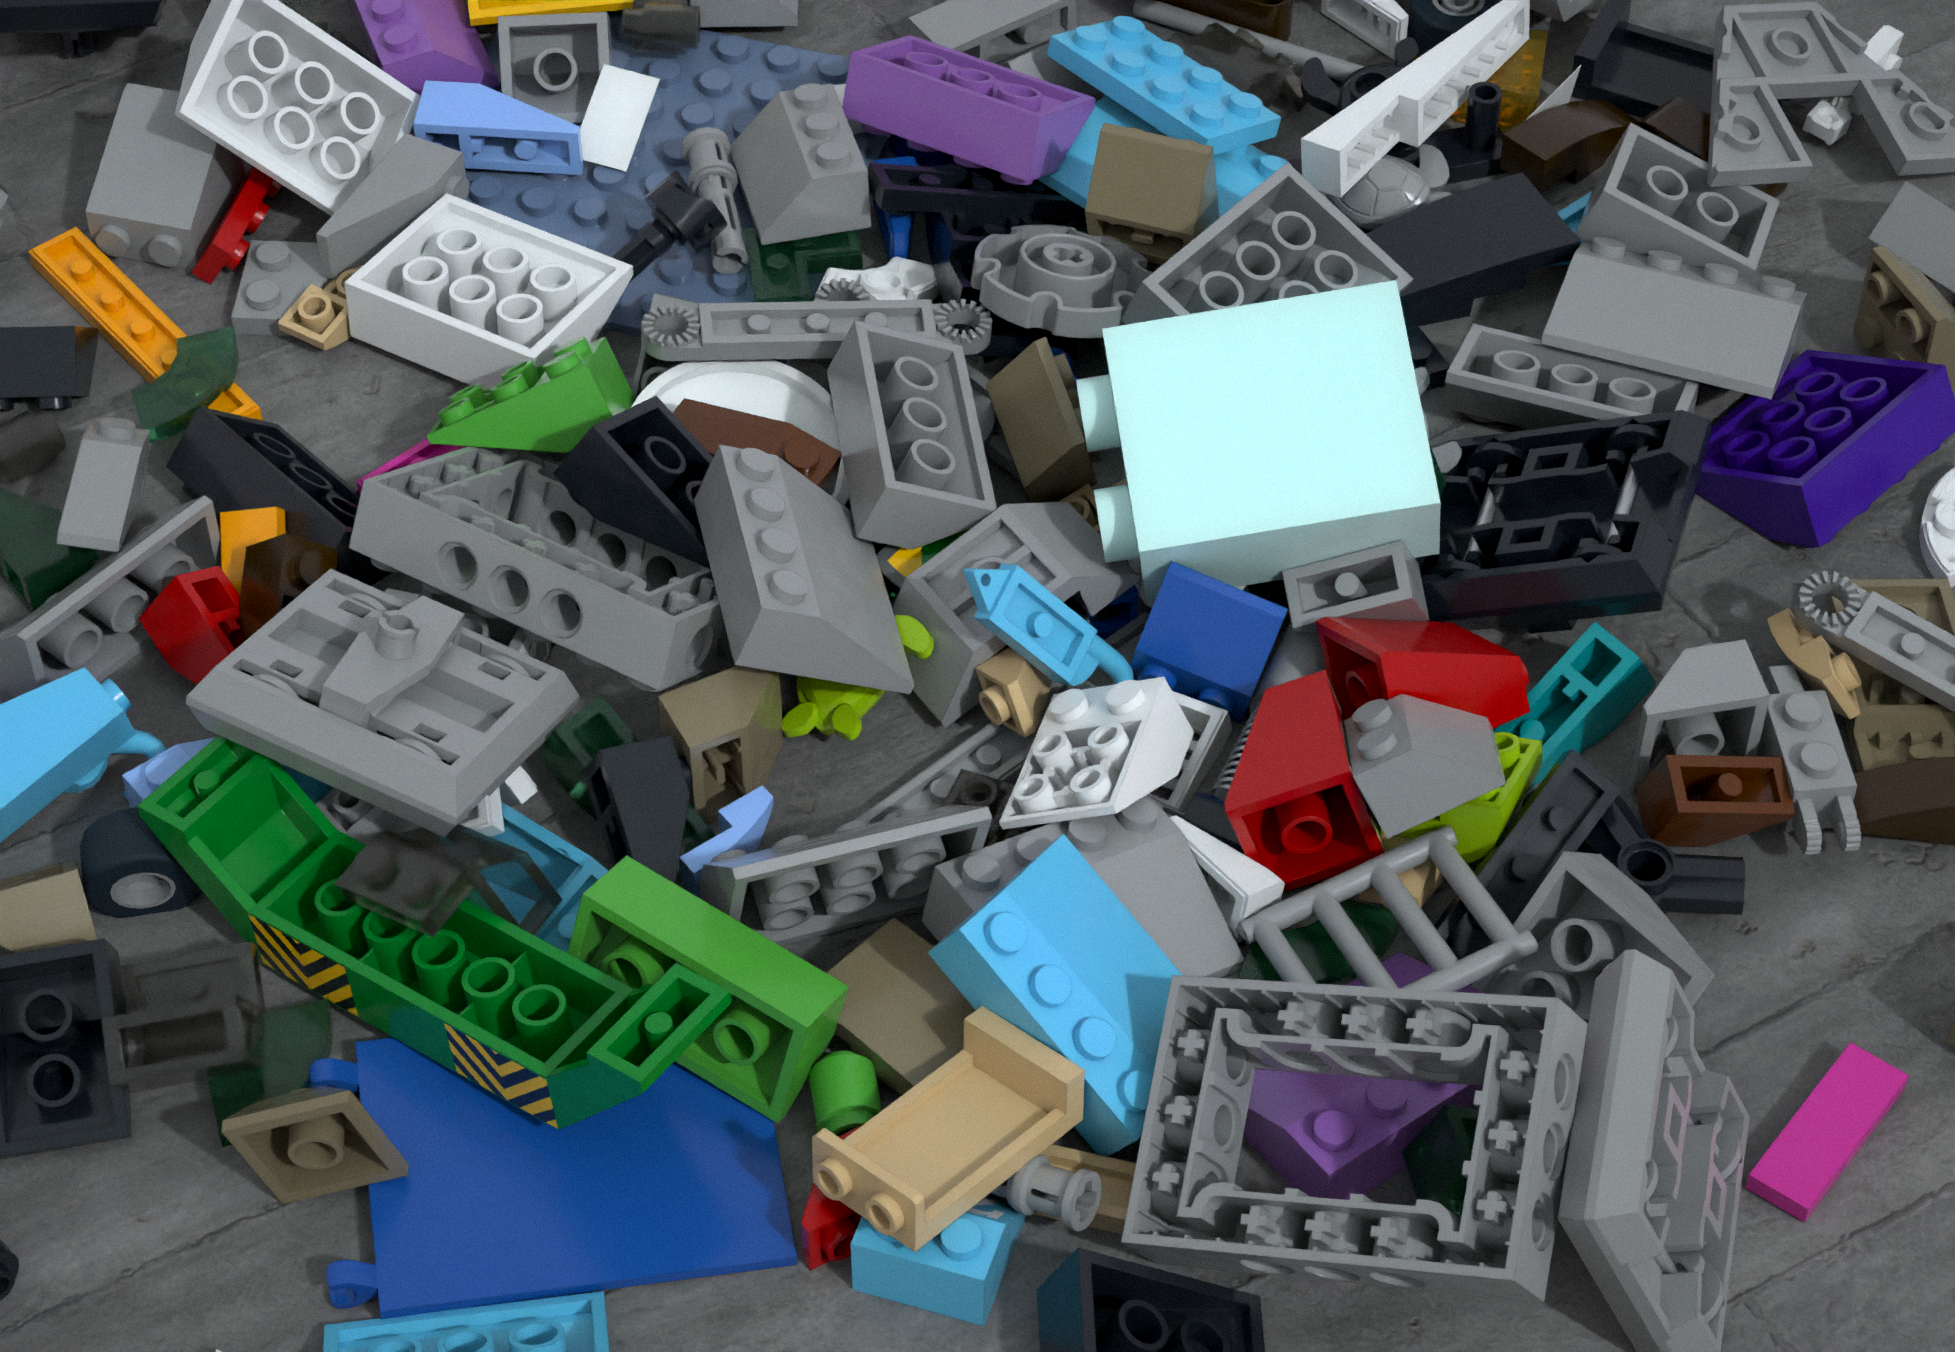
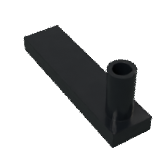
(1471, 149)
(1550, 822)

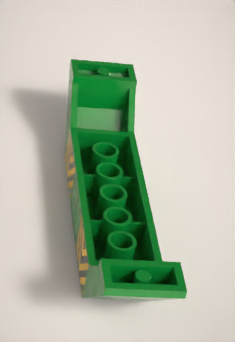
(471, 997)

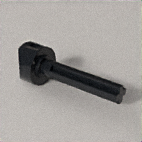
(677, 219)

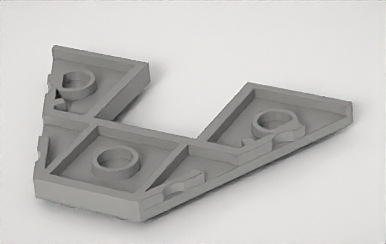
(1805, 53)

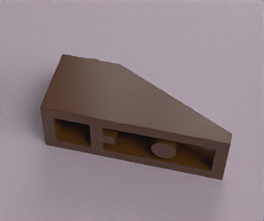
(742, 430)

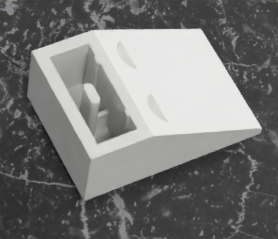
(1099, 753)

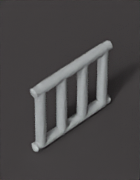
(1382, 874)

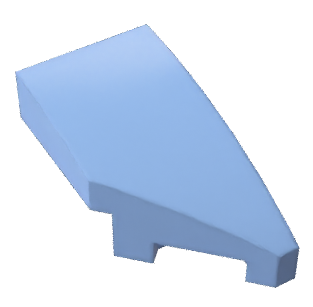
(740, 828)

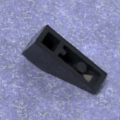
(642, 802)

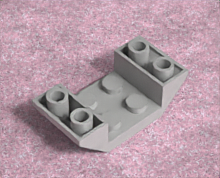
(1040, 538)

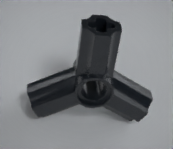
(1672, 879)

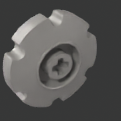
(1057, 279)

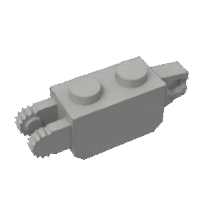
(1817, 768)

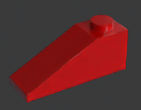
(195, 622)

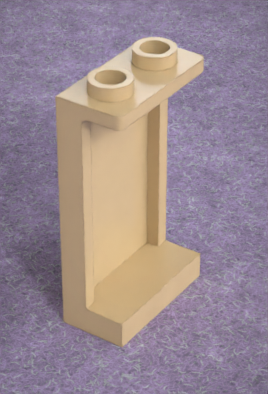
(953, 1133)

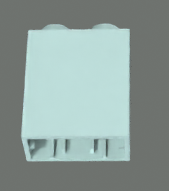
(1263, 437)

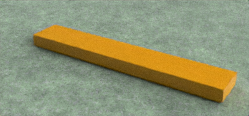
(120, 311)

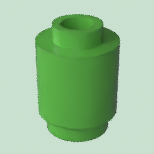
(844, 1092)

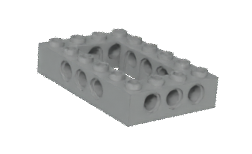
(518, 526)
(1198, 1103)

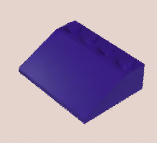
(1825, 443)

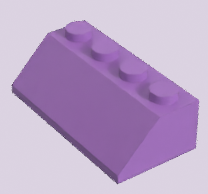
(424, 41)
(964, 107)

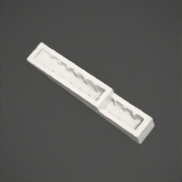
(1412, 100)

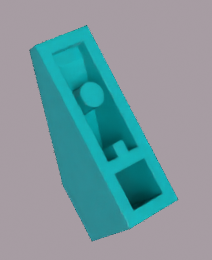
(1582, 697)

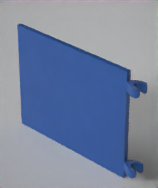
(530, 1211)

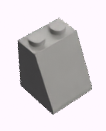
(159, 183)

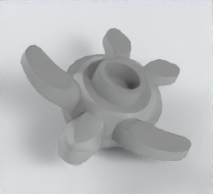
(1394, 188)

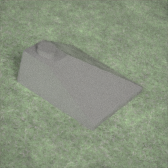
(1582, 923)

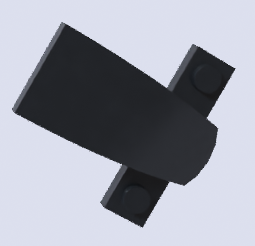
(962, 210)
(1469, 250)

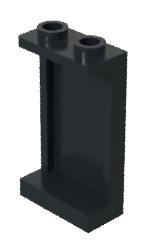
(1640, 66)

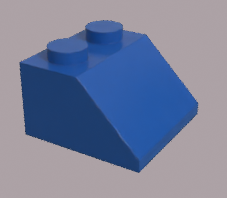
(1207, 639)

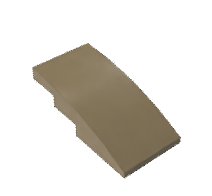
(1895, 719)
(900, 1007)

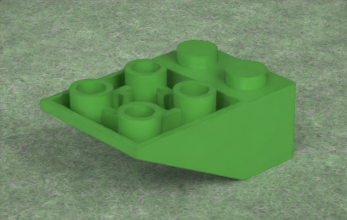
(539, 405)

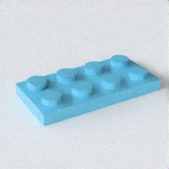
(1163, 84)

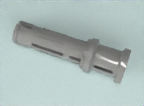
(716, 180)
(1053, 1192)

